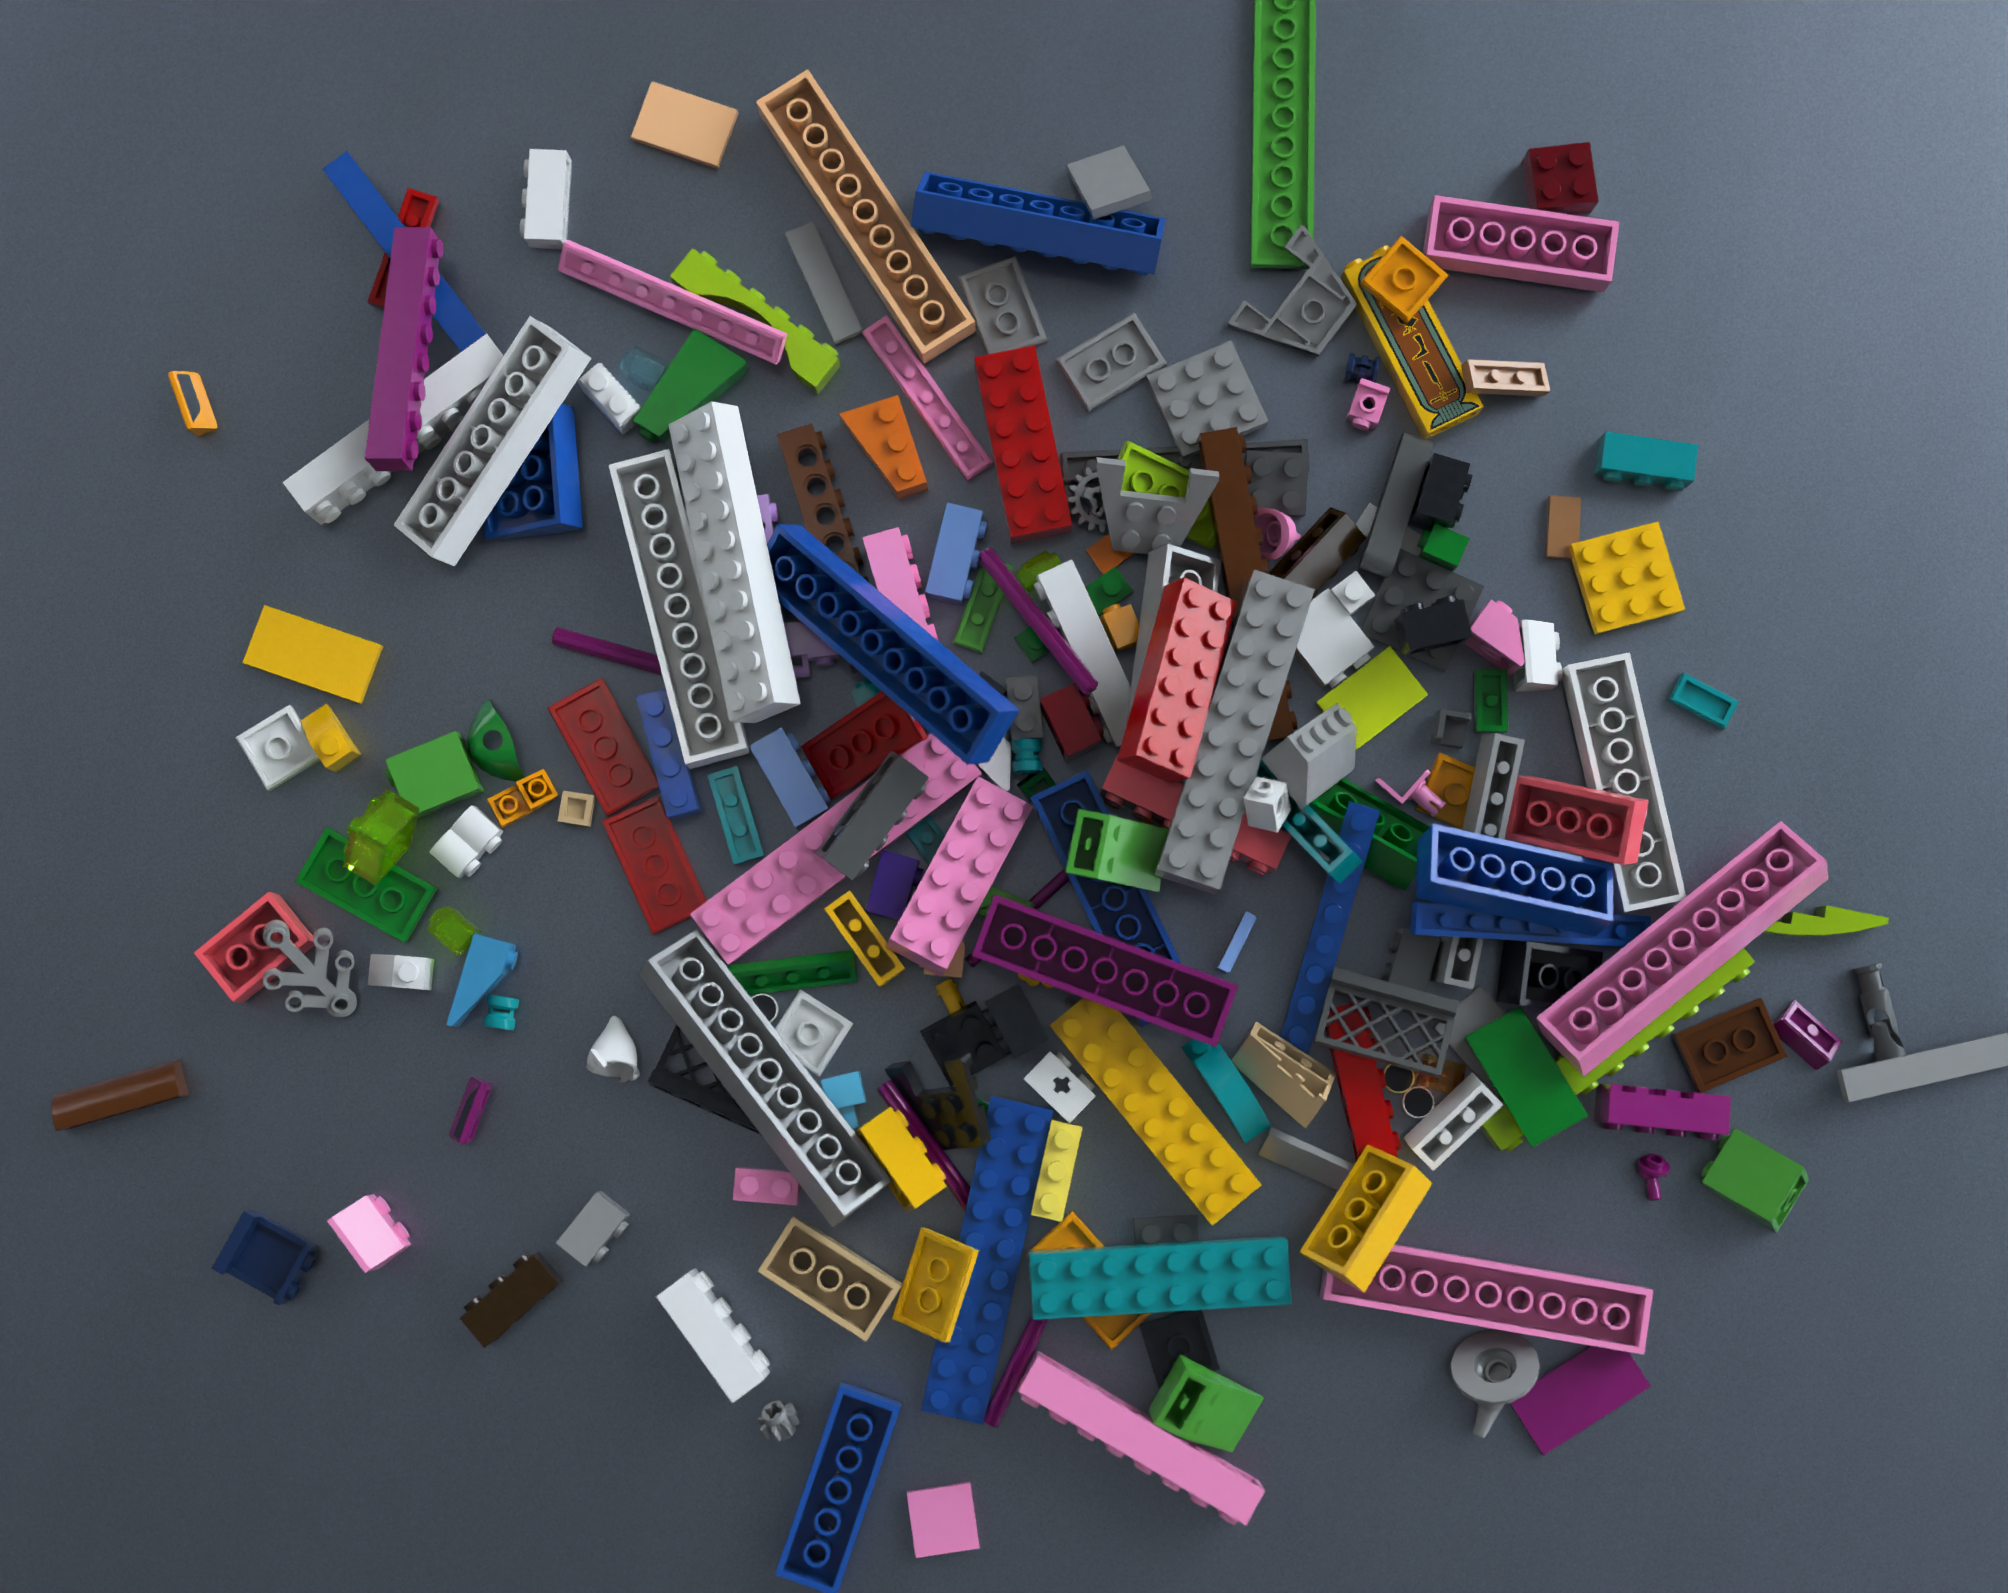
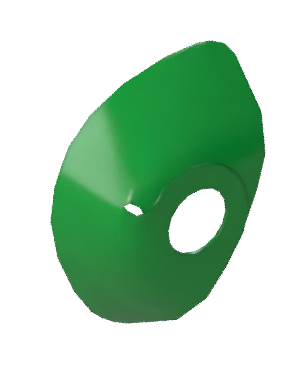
(498, 762)

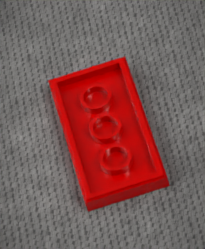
(860, 743)
(604, 747)
(655, 864)

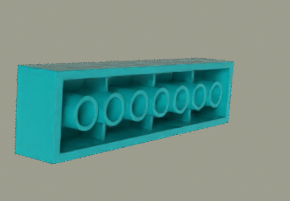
(1159, 1277)

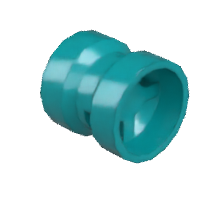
(1026, 756)
(500, 1019)

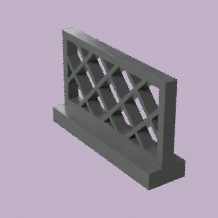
(1393, 997)

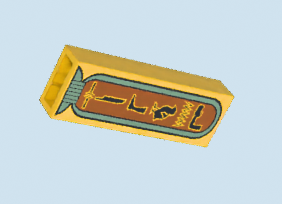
(1415, 356)

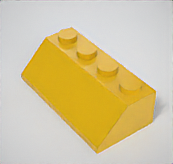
(1366, 1217)

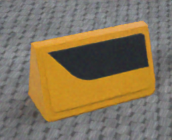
(193, 402)

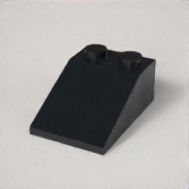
(1542, 972)

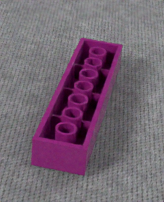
(1105, 970)

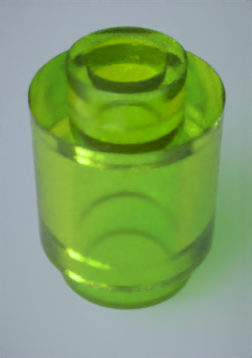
(1036, 566)

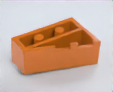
(888, 443)

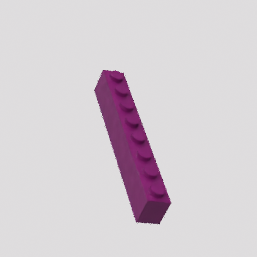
(403, 349)

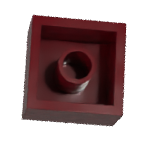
(1560, 179)
(1071, 723)

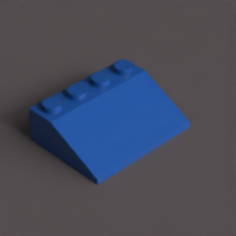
(545, 489)

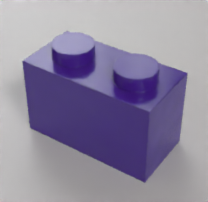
(893, 885)

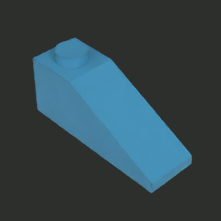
(482, 972)

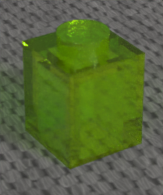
(452, 929)

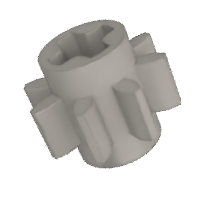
(778, 1421)

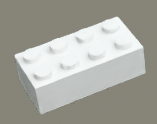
(714, 1334)

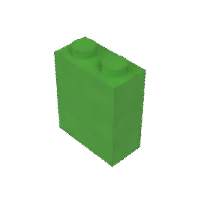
(435, 774)

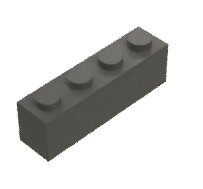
(873, 815)

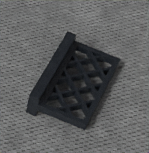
(693, 1092)

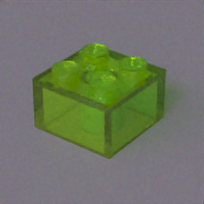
(380, 836)

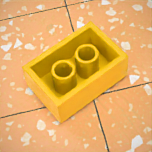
(902, 1159)

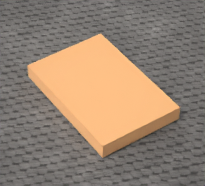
(684, 125)

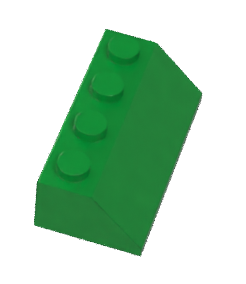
(1394, 838)

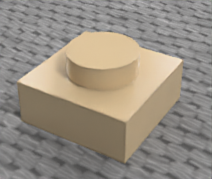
(576, 808)

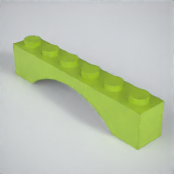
(809, 360)

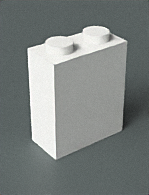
(1331, 641)

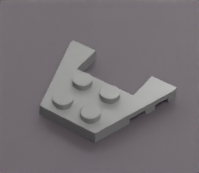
(1310, 311)
(1147, 520)

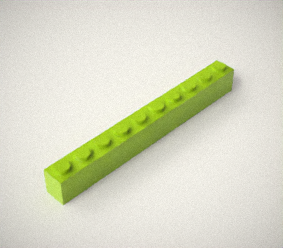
(1501, 1127)

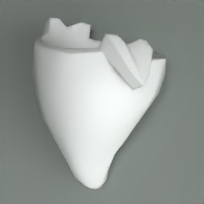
(614, 1053)

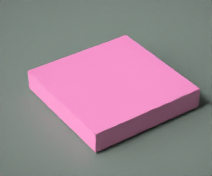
(943, 1519)

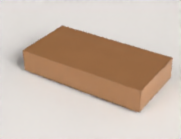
(1562, 526)

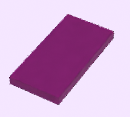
(1578, 1395)

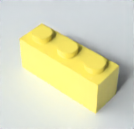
(1056, 1170)

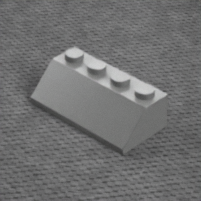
(1315, 755)

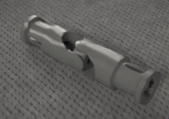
(1874, 995)

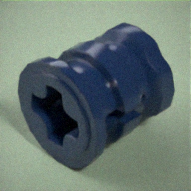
(1362, 368)

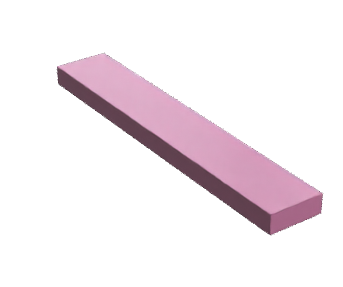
(927, 398)

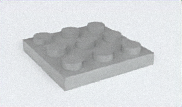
(1206, 396)

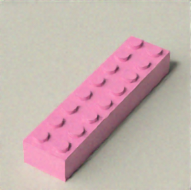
(1133, 1433)

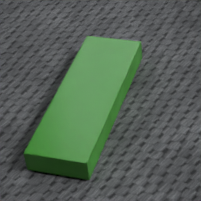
(979, 612)

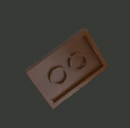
(1729, 1045)

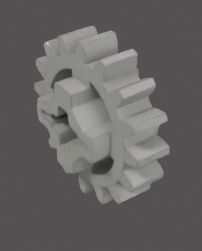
(1086, 494)

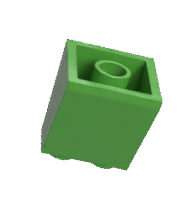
(1755, 1179)

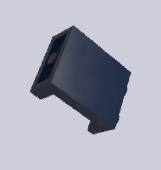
(266, 1256)

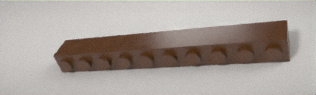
(1238, 536)

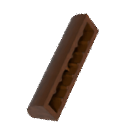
(119, 1095)

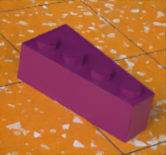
(1662, 1109)

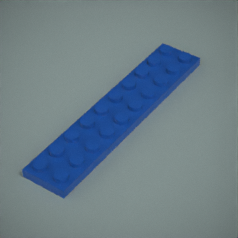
(997, 1227)

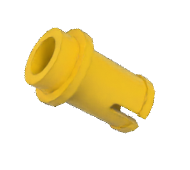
(950, 995)

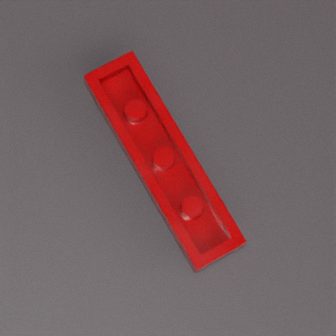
(416, 211)

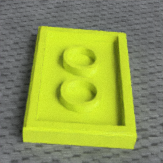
(1376, 695)

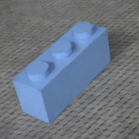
(956, 554)
(791, 777)

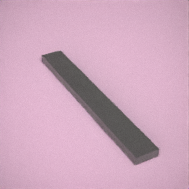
(1075, 462)

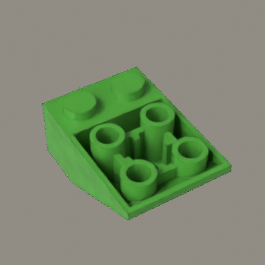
(1115, 850)
(1203, 1406)

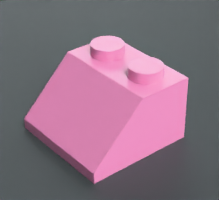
(1497, 637)
(370, 1232)

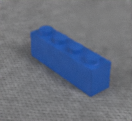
(673, 775)

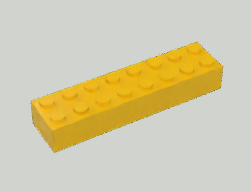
(1156, 1107)

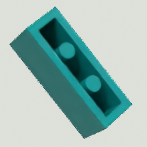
(1646, 460)

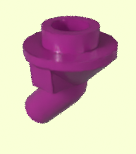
(1651, 1168)

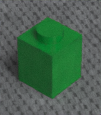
(1442, 546)

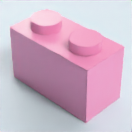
(766, 1186)

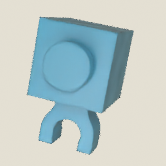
(844, 1093)

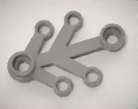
(312, 974)

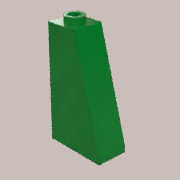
(692, 380)

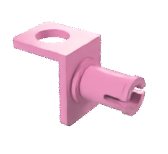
(1418, 792)

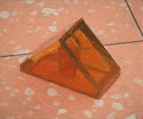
(1451, 1075)

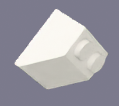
(1539, 649)

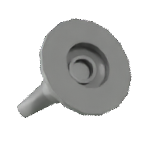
(1493, 1371)

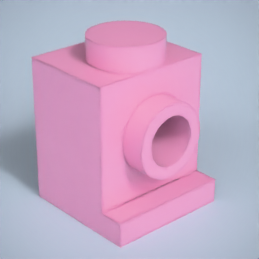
(1370, 392)

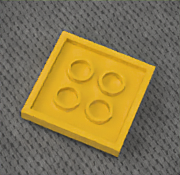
(1626, 578)

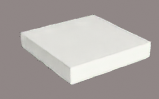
(278, 748)
(812, 1031)

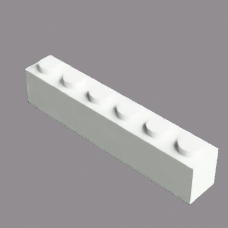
(1084, 633)

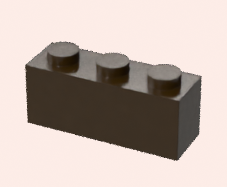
(1321, 551)
(510, 1298)

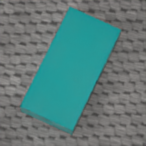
(1703, 701)

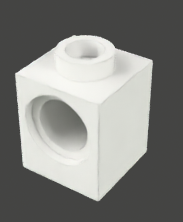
(1267, 804)

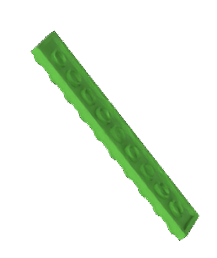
(1282, 129)

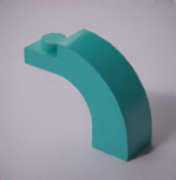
(1228, 1088)

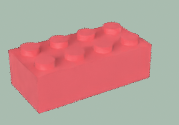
(1577, 820)

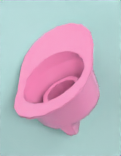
(1277, 532)

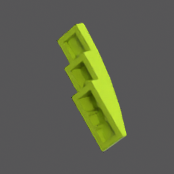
(1827, 921)

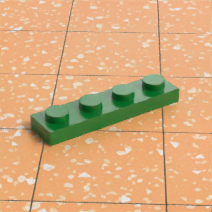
(1103, 592)
(796, 972)

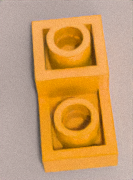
(522, 798)

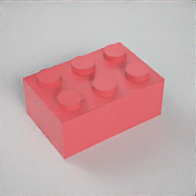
(239, 954)

